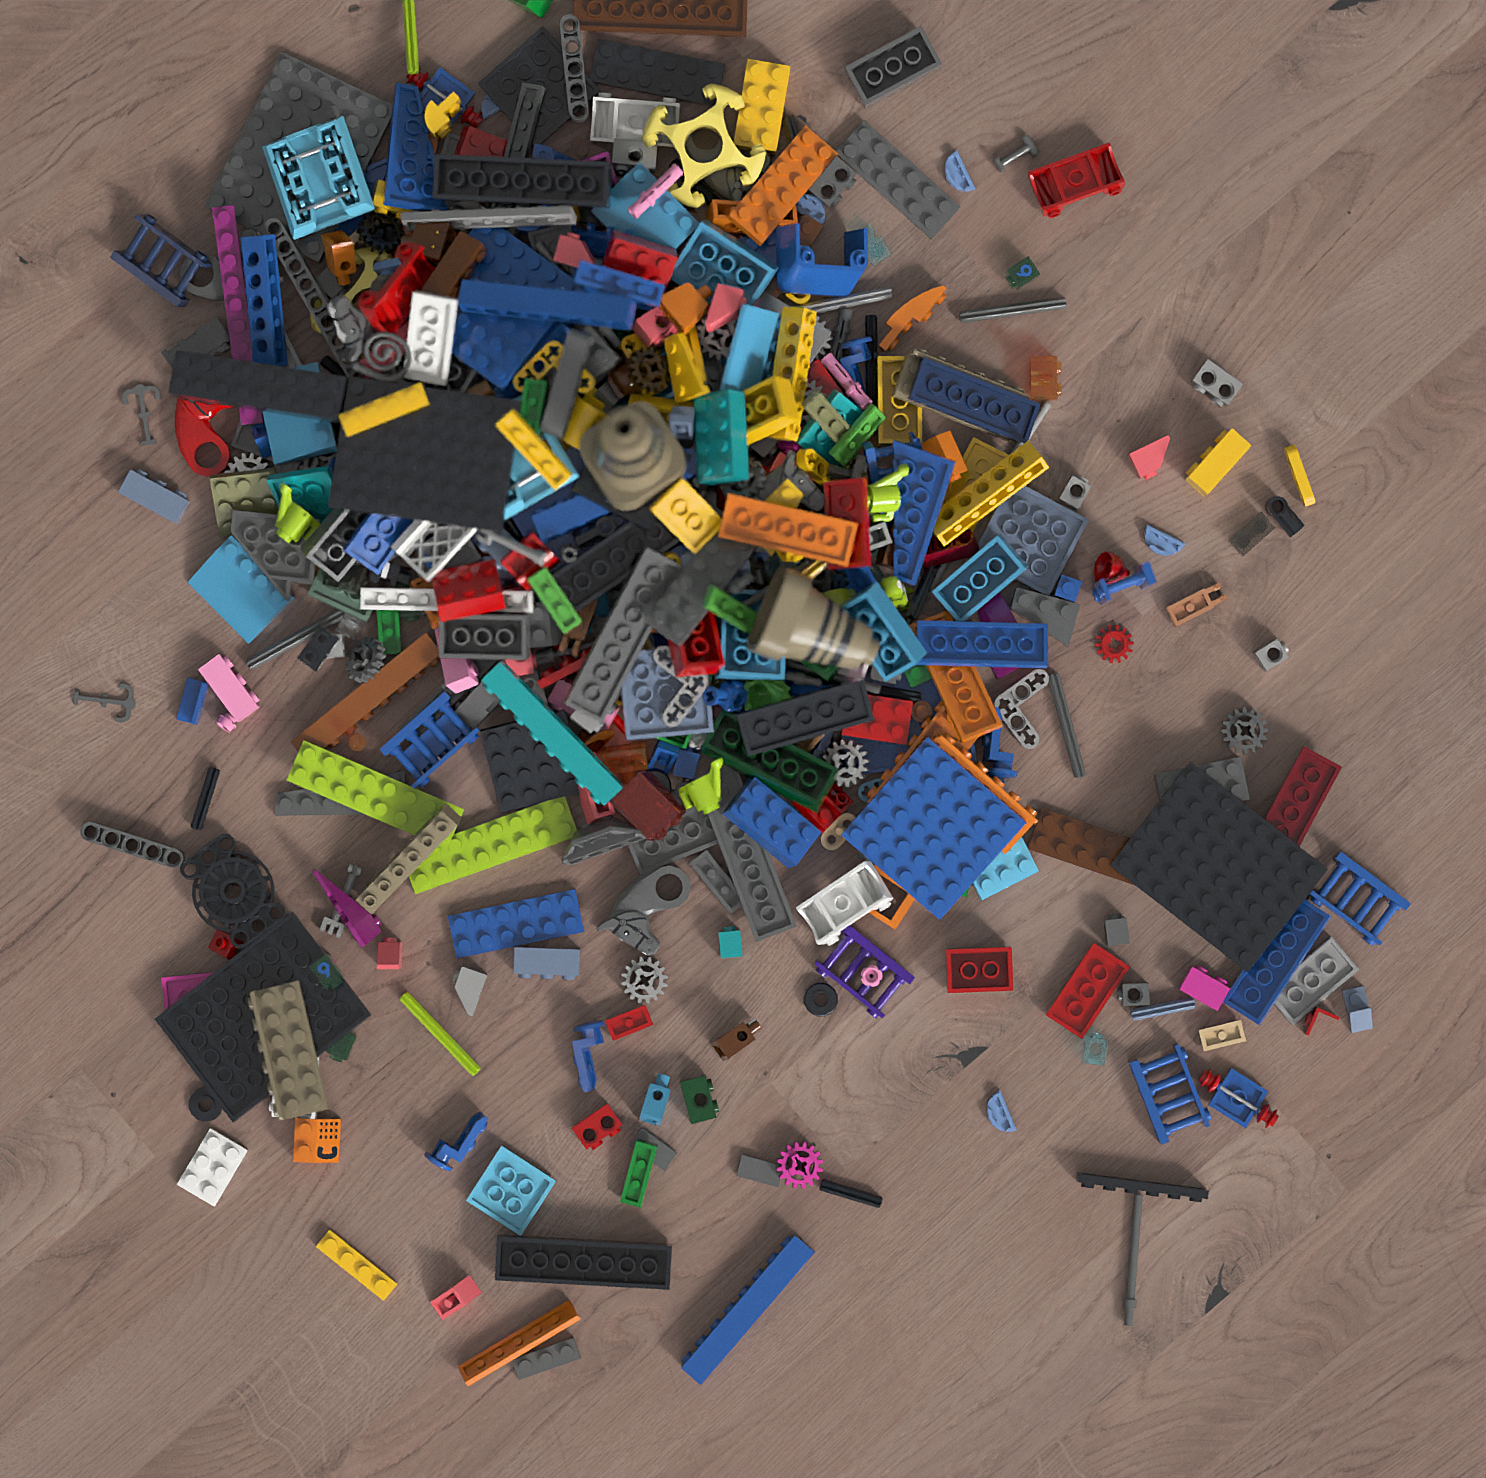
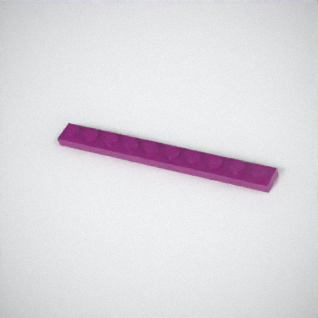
(234, 293)

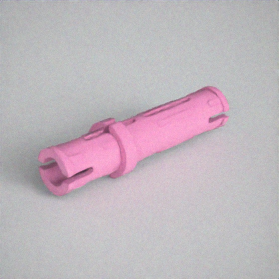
(656, 190)
(845, 380)

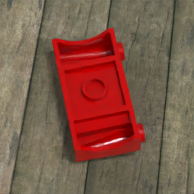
(1076, 179)
(393, 303)

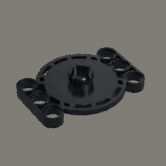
(213, 888)

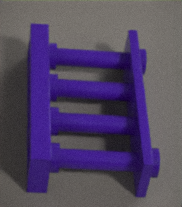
(884, 963)

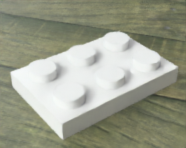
(212, 1167)

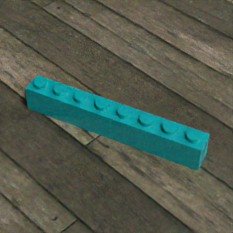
(552, 732)

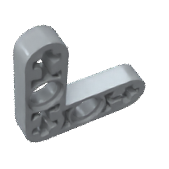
(686, 680)
(1015, 701)

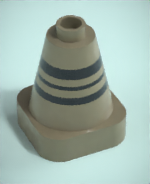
(634, 465)
(808, 626)

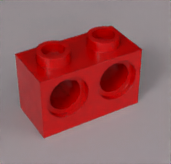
(594, 1122)

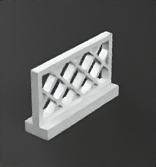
(415, 537)

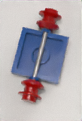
(440, 88)
(1238, 1098)

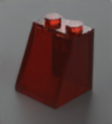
(648, 806)

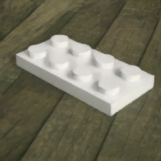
(431, 337)

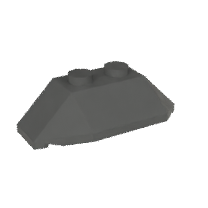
(599, 839)

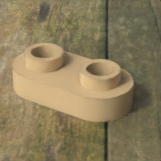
(836, 830)

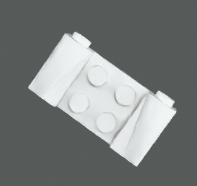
(627, 118)
(845, 902)

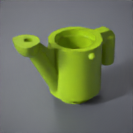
(885, 495)
(292, 519)
(704, 791)

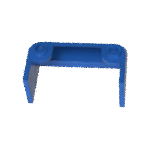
(801, 275)

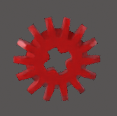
(1106, 639)

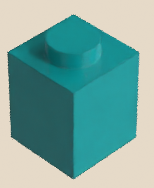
(730, 942)

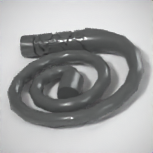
(386, 353)

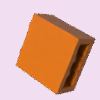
(946, 446)

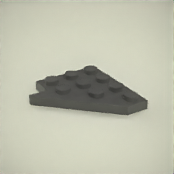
(278, 560)

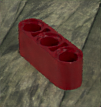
(961, 547)

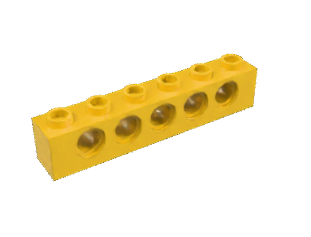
(793, 359)
(988, 492)

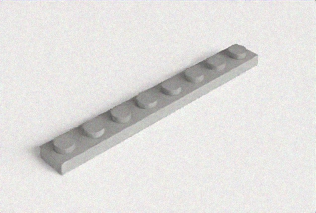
(494, 217)

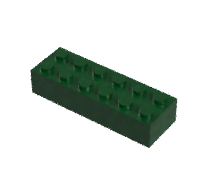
(782, 769)

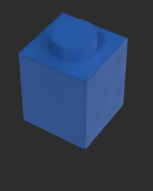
(1067, 588)
(686, 763)

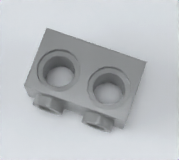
(1219, 378)

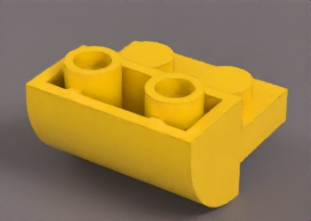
(437, 116)
(582, 418)

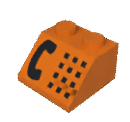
(317, 1140)

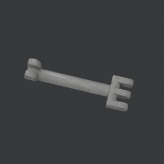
(536, 556)
(354, 871)

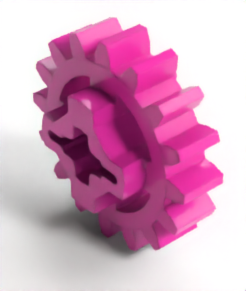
(790, 1170)

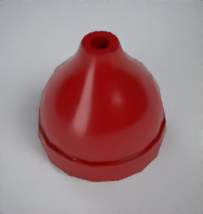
(1110, 568)

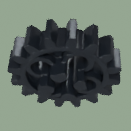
(368, 227)

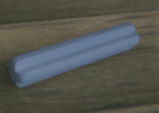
(1162, 1008)

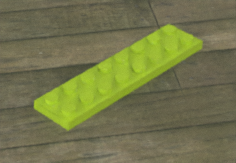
(365, 790)
(496, 843)

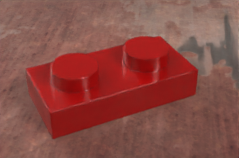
(629, 1022)

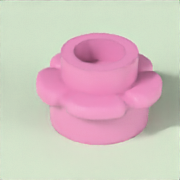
(226, 722)
(872, 969)

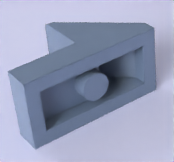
(682, 422)
(1357, 1009)

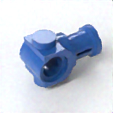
(729, 695)

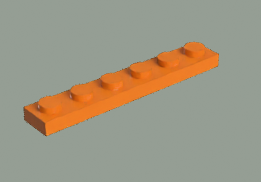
(518, 1342)

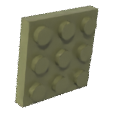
(241, 492)

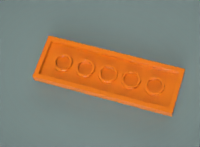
(782, 185)
(787, 530)
(963, 694)

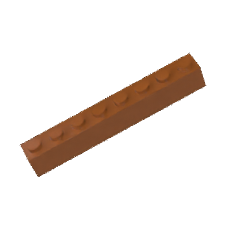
(370, 695)

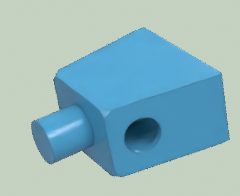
(654, 1109)

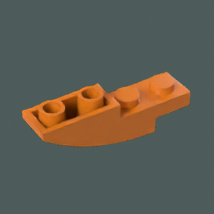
(917, 309)

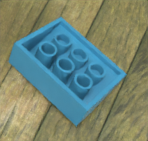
(662, 223)
(719, 258)
(751, 348)
(298, 437)
(239, 590)
(739, 662)

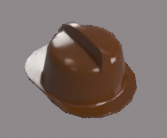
(618, 379)
(596, 740)

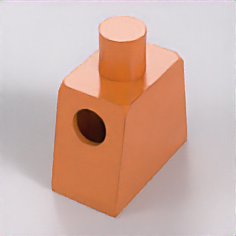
(339, 255)
(685, 306)

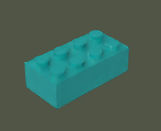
(721, 437)

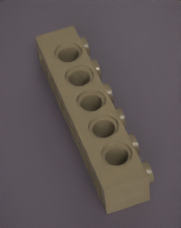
(408, 858)

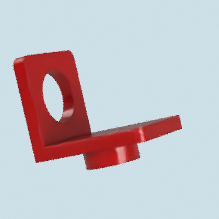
(222, 945)
(1311, 1017)

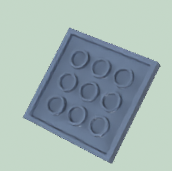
(1039, 532)
(648, 693)

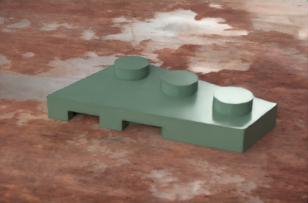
(338, 599)

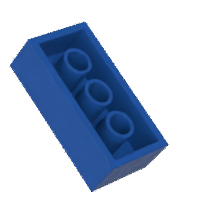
(771, 822)

